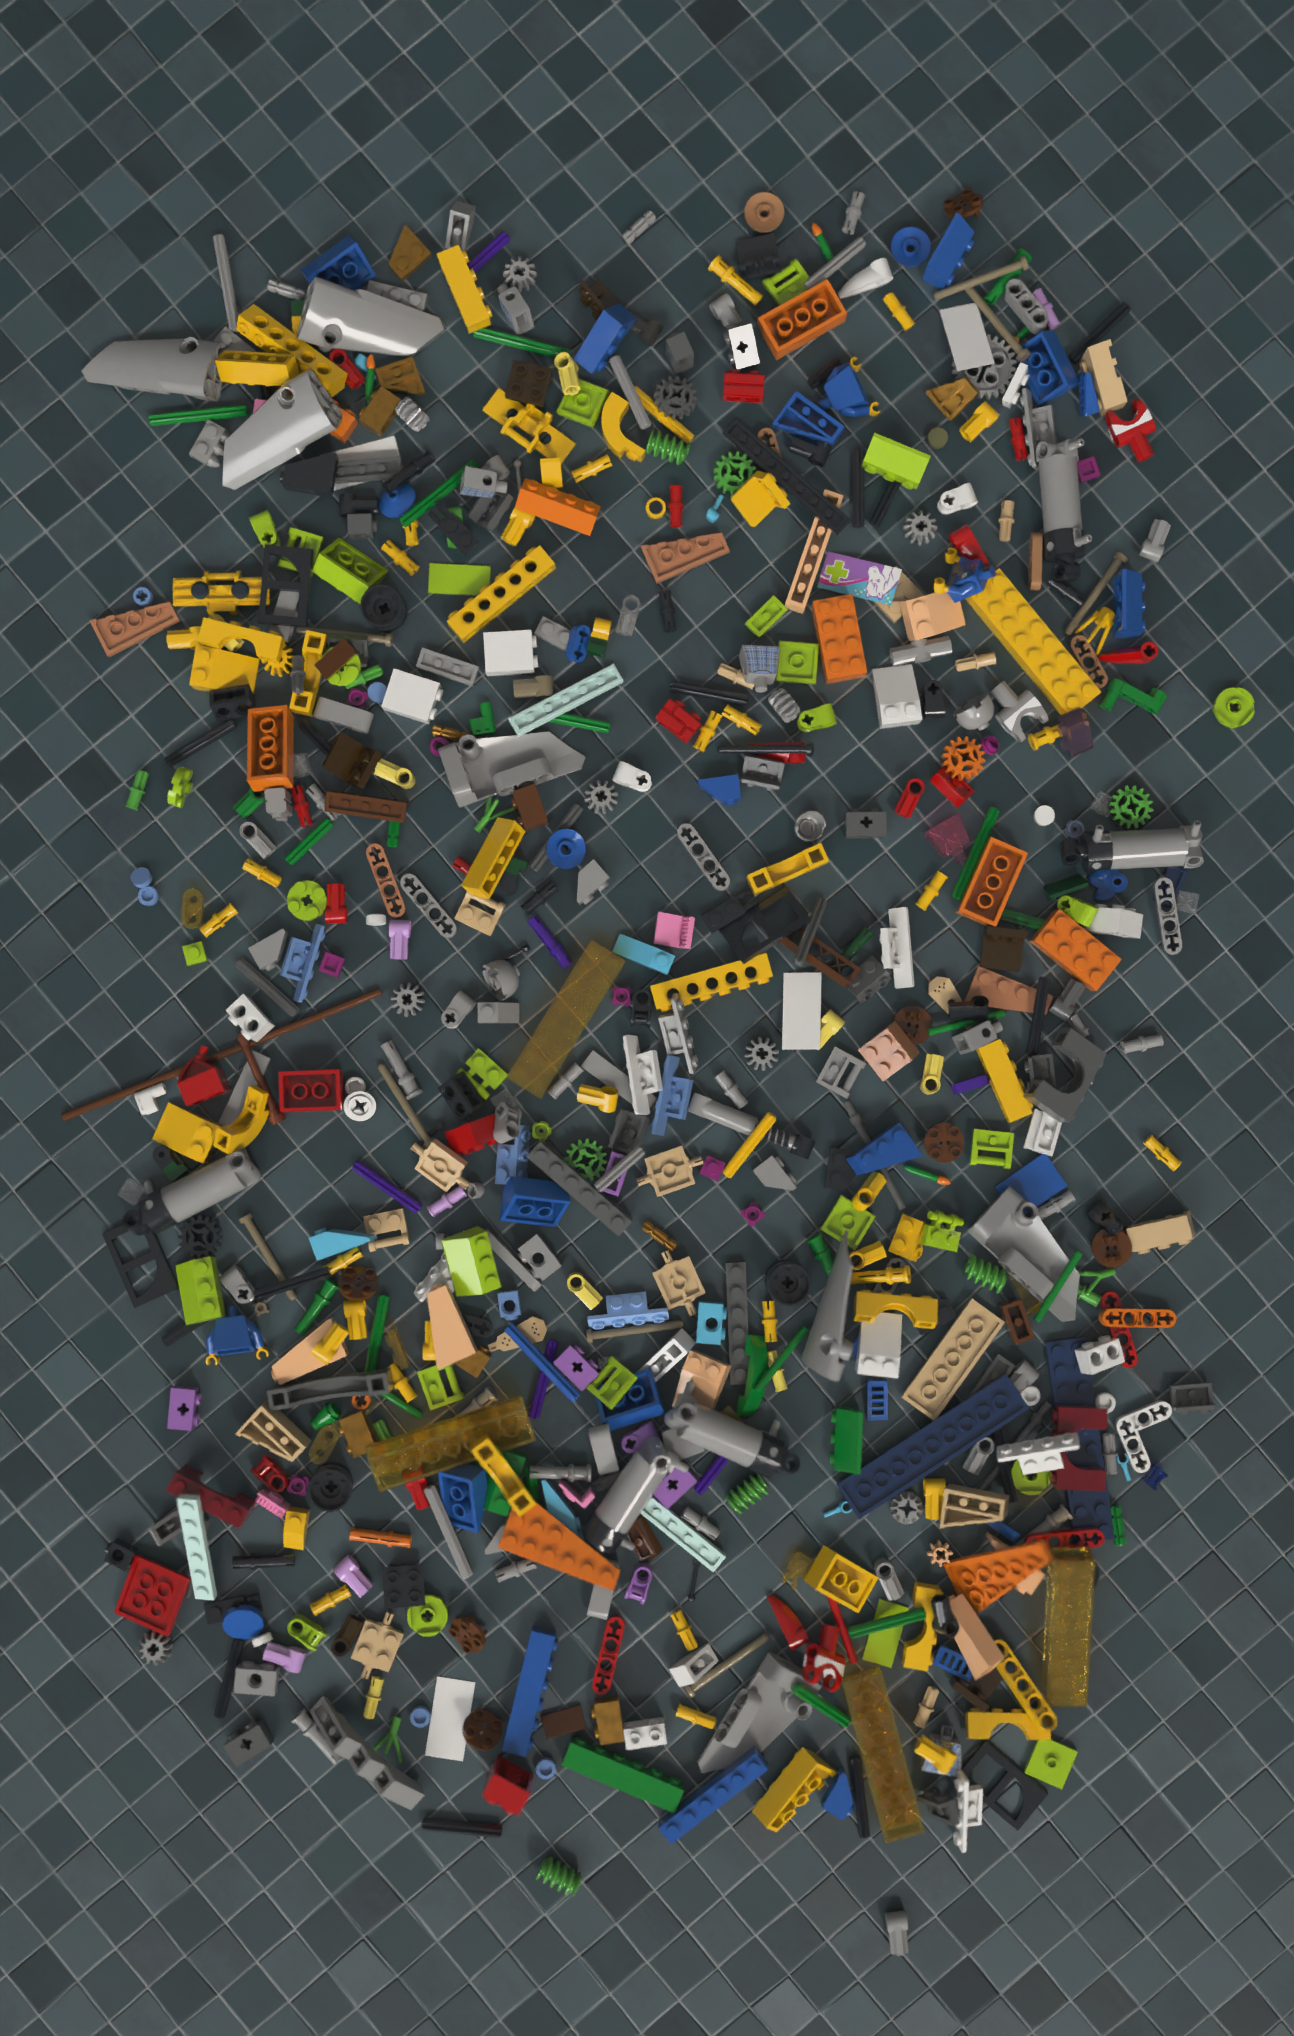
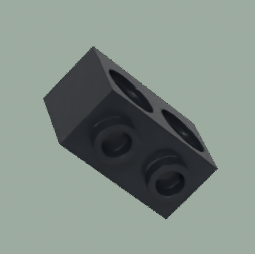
(231, 702)
(461, 1096)

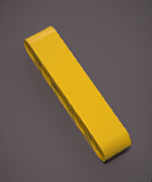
(1029, 1692)

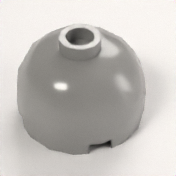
(975, 713)
(501, 977)

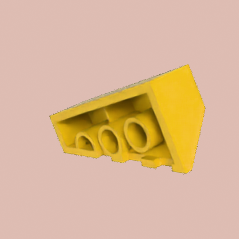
(792, 1789)

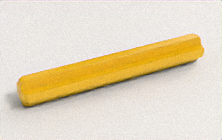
(673, 425)
(749, 1145)

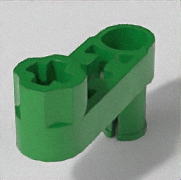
(1150, 702)

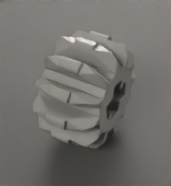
(524, 269)
(412, 414)
(914, 521)
(784, 705)
(594, 799)
(414, 997)
(757, 1059)
(149, 1652)

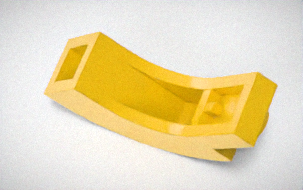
(612, 414)
(247, 1125)

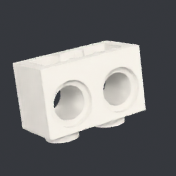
(251, 1016)
(1100, 1358)
(645, 1733)

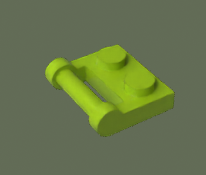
(790, 288)
(308, 541)
(991, 1141)
(615, 1386)
(435, 1389)

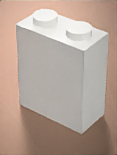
(510, 652)
(412, 696)

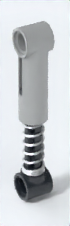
(747, 1123)

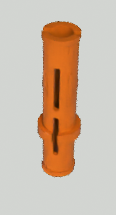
(387, 1538)

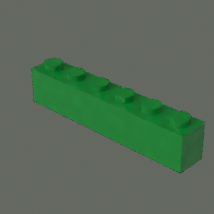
(623, 1774)

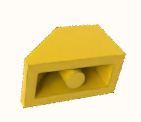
(552, 473)
(295, 1527)

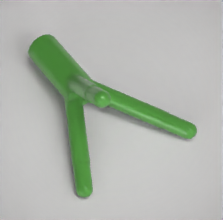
(487, 816)
(1098, 1275)
(391, 1736)

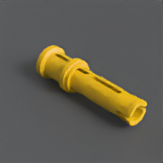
(728, 274)
(1043, 737)
(889, 1275)

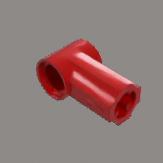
(354, 377)
(908, 799)
(336, 910)
(417, 1491)

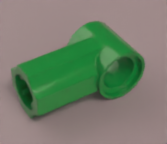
(248, 804)

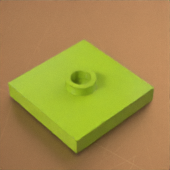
(585, 405)
(797, 662)
(846, 1217)
(1050, 1762)

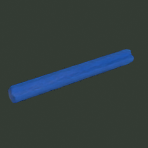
(542, 1362)

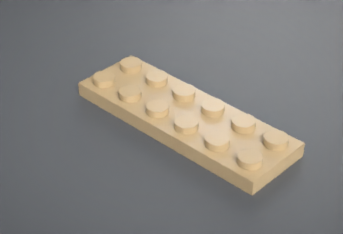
(952, 1359)

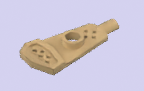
(946, 994)
(526, 1328)

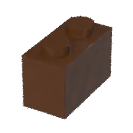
(530, 808)
(1016, 1321)

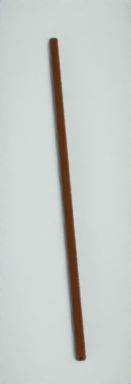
(222, 1054)

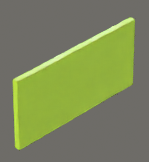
(457, 579)
(883, 1645)

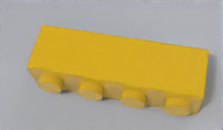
(464, 289)
(256, 367)
(493, 858)
(1004, 1081)

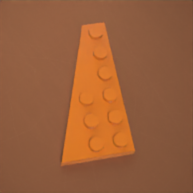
(551, 1543)
(993, 1573)

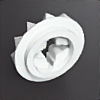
(357, 1113)

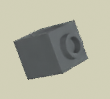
(361, 526)

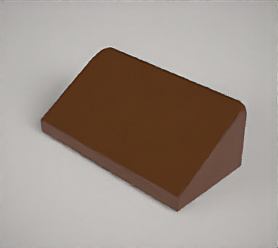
(335, 659)
(645, 1540)
(563, 1721)

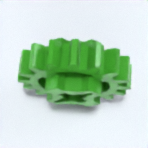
(729, 466)
(1132, 815)
(582, 1151)

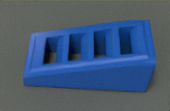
(1087, 396)
(877, 1383)
(938, 1656)

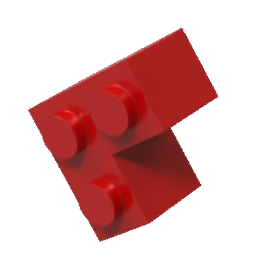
(472, 1135)

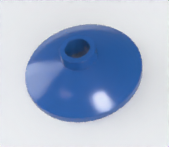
(912, 238)
(397, 502)
(575, 848)

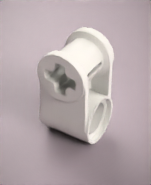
(960, 498)
(628, 776)

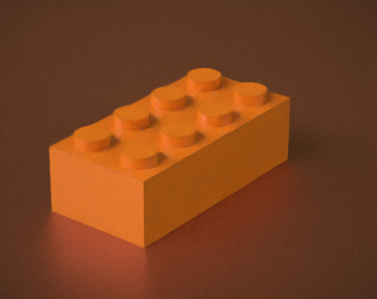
(801, 319)
(839, 638)
(270, 748)
(991, 882)
(1075, 950)

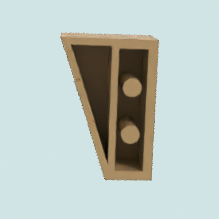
(1107, 384)
(1161, 1232)
(274, 1432)
(971, 1505)

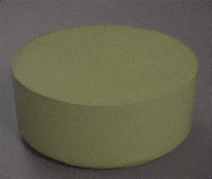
(937, 438)

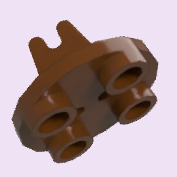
(964, 204)
(913, 1016)
(944, 1152)
(1112, 1257)
(349, 1281)
(468, 1634)
(490, 1734)

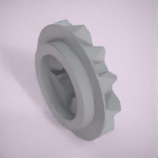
(901, 1500)

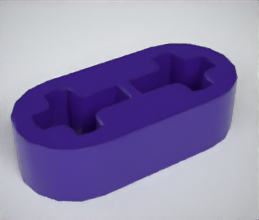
(970, 1084)

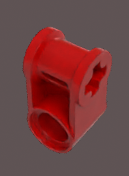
(269, 1473)

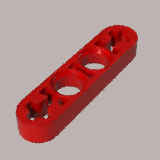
(1115, 1331)
(1064, 1536)
(608, 1654)

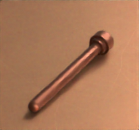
(275, 1114)

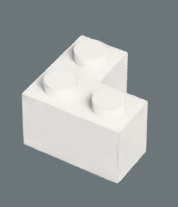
(1116, 921)

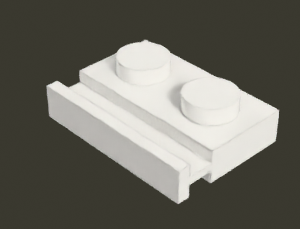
(1020, 378)
(1042, 1133)

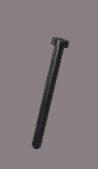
(759, 749)

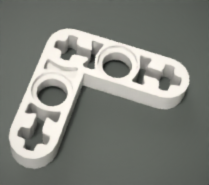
(1135, 1426)

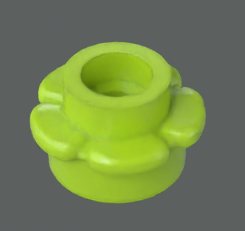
(546, 1130)

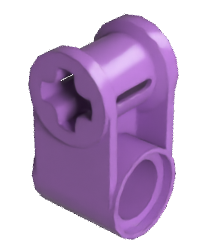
(640, 1435)
(638, 1585)

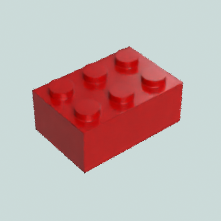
(311, 1090)
(507, 1786)

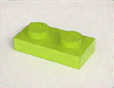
(766, 616)

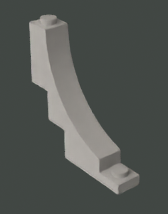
(364, 1759)

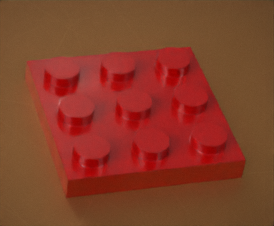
(152, 1595)

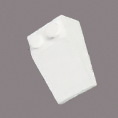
(896, 696)
(880, 1346)

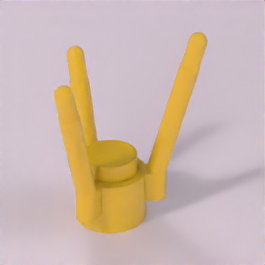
(1103, 619)

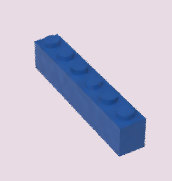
(529, 1689)
(713, 1794)

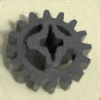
(675, 401)

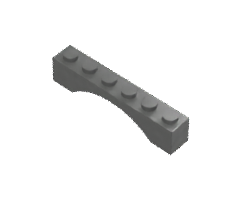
(586, 1194)
(354, 1384)

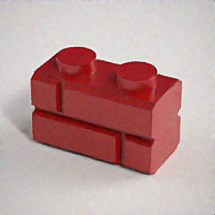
(743, 386)
(679, 721)

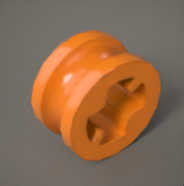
(355, 1402)

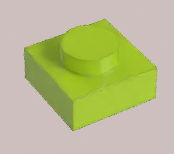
(195, 953)

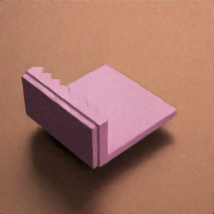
(674, 930)
(574, 1496)
(273, 1502)

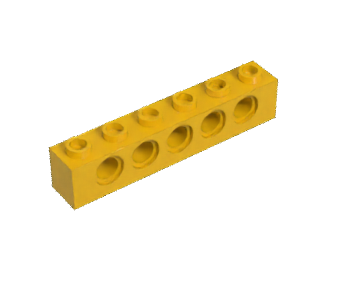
(276, 338)
(466, 630)
(759, 963)

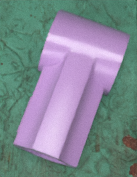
(399, 933)
(349, 1571)
(289, 1657)

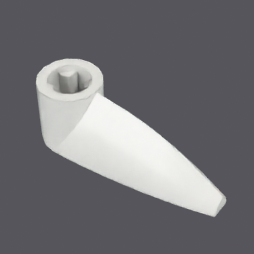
(871, 277)

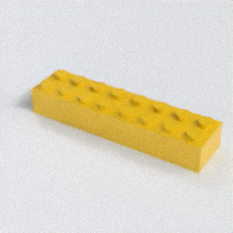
(1033, 645)

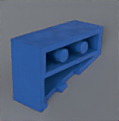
(604, 338)
(808, 420)
(884, 1150)

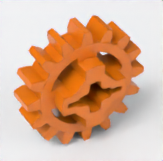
(956, 756)

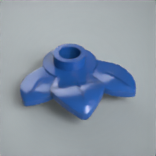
(1105, 883)

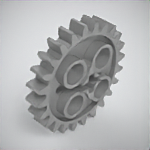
(1001, 373)

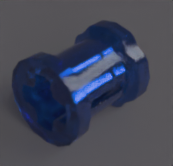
(1154, 1477)

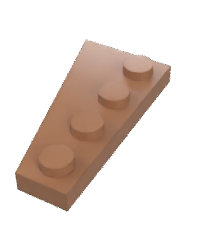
(679, 556)
(128, 629)
(1003, 992)

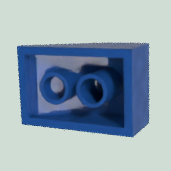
(464, 1495)

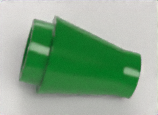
(327, 1415)

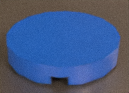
(243, 1622)

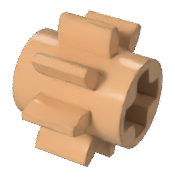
(937, 1558)

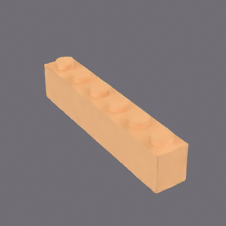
(810, 560)

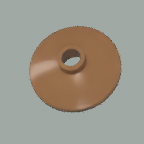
(764, 203)

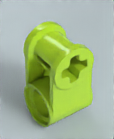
(265, 528)
(820, 717)
(1077, 909)
(308, 1631)

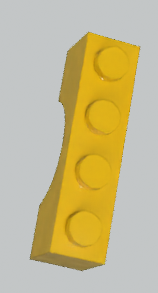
(217, 633)
(313, 648)
(787, 869)
(920, 1310)
(503, 1474)
(918, 1651)
(981, 1724)

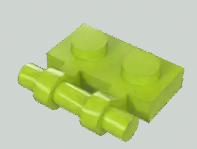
(487, 1070)
(939, 1237)

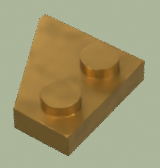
(408, 254)
(401, 377)
(953, 397)

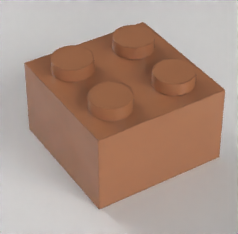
(889, 1051)

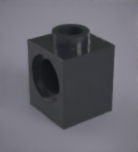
(128, 1550)

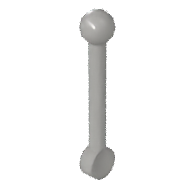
(517, 463)

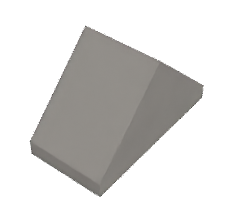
(166, 1528)

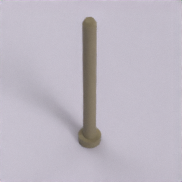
(1022, 263)
(1022, 354)
(1119, 559)
(387, 639)
(405, 1105)
(266, 1252)
(632, 1330)
(691, 1689)

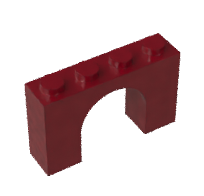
(1069, 1420)
(230, 1509)

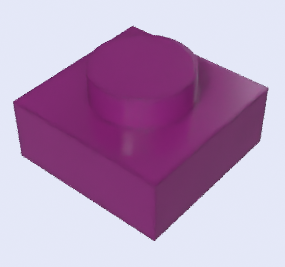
(1087, 469)
(332, 964)
(712, 1168)

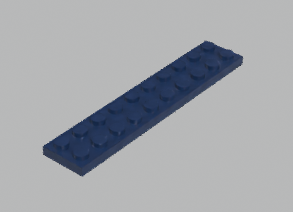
(1074, 1388)
(933, 1446)

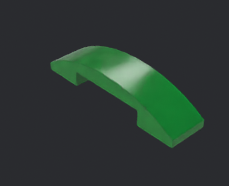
(758, 1365)

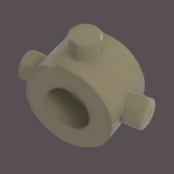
(261, 1307)

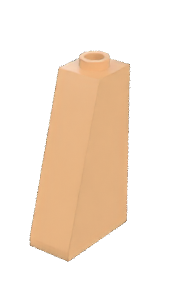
(448, 1326)
(300, 1361)
(973, 1639)

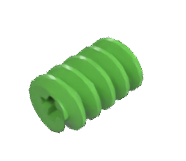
(667, 448)
(985, 1273)
(747, 1493)
(559, 1876)

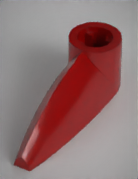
(966, 544)
(1130, 655)
(790, 758)
(789, 1623)

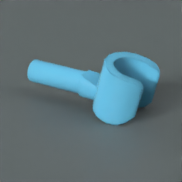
(360, 362)
(712, 515)
(1124, 1466)
(839, 1508)

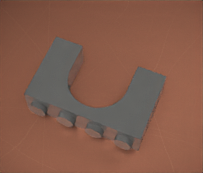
(1086, 1061)

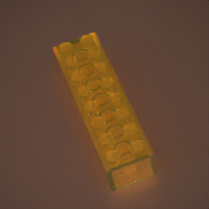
(566, 1019)
(448, 1443)
(1068, 1627)
(882, 1754)

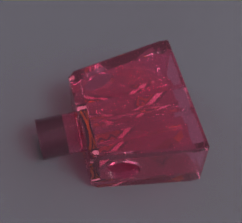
(949, 838)

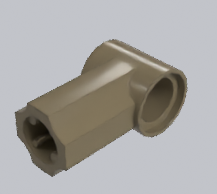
(539, 687)

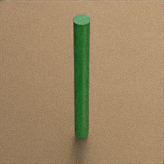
(963, 1023)
(1057, 1286)
(780, 1359)
(401, 1403)

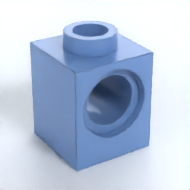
(509, 1295)

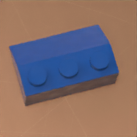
(949, 253)
(342, 265)
(1048, 368)
(1128, 604)
(533, 1201)
(637, 1404)

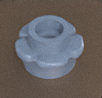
(1074, 824)

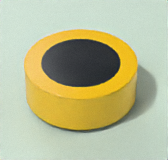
(655, 508)

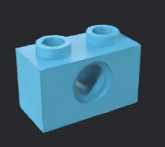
(707, 1310)

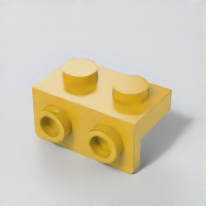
(908, 1238)

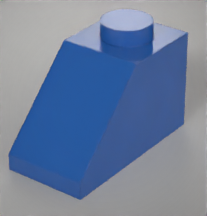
(723, 788)
(838, 1797)

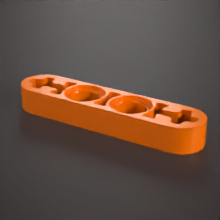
(1137, 1320)

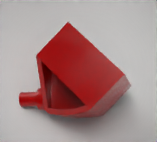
(201, 1080)

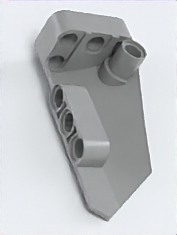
(362, 321)
(160, 367)
(279, 429)
(505, 764)
(1027, 1251)
(825, 1349)
(758, 1713)

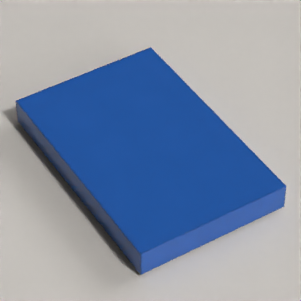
(1034, 1181)

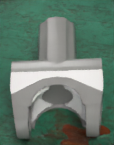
(1015, 708)

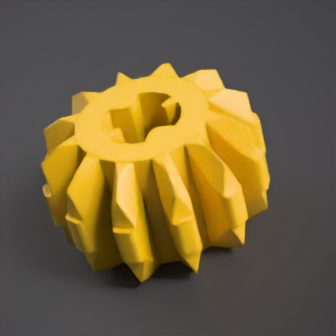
(283, 666)

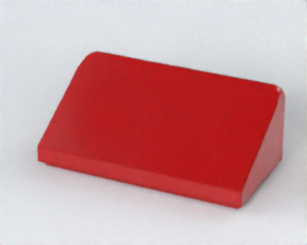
(954, 790)

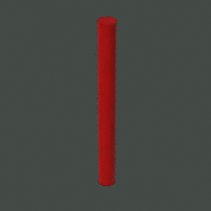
(843, 1630)

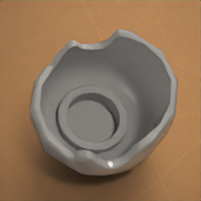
(809, 825)

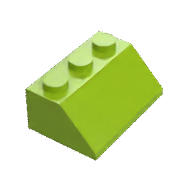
(895, 461)
(348, 569)
(471, 1262)
(200, 1290)

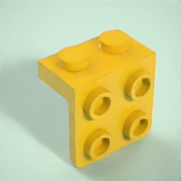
(759, 497)

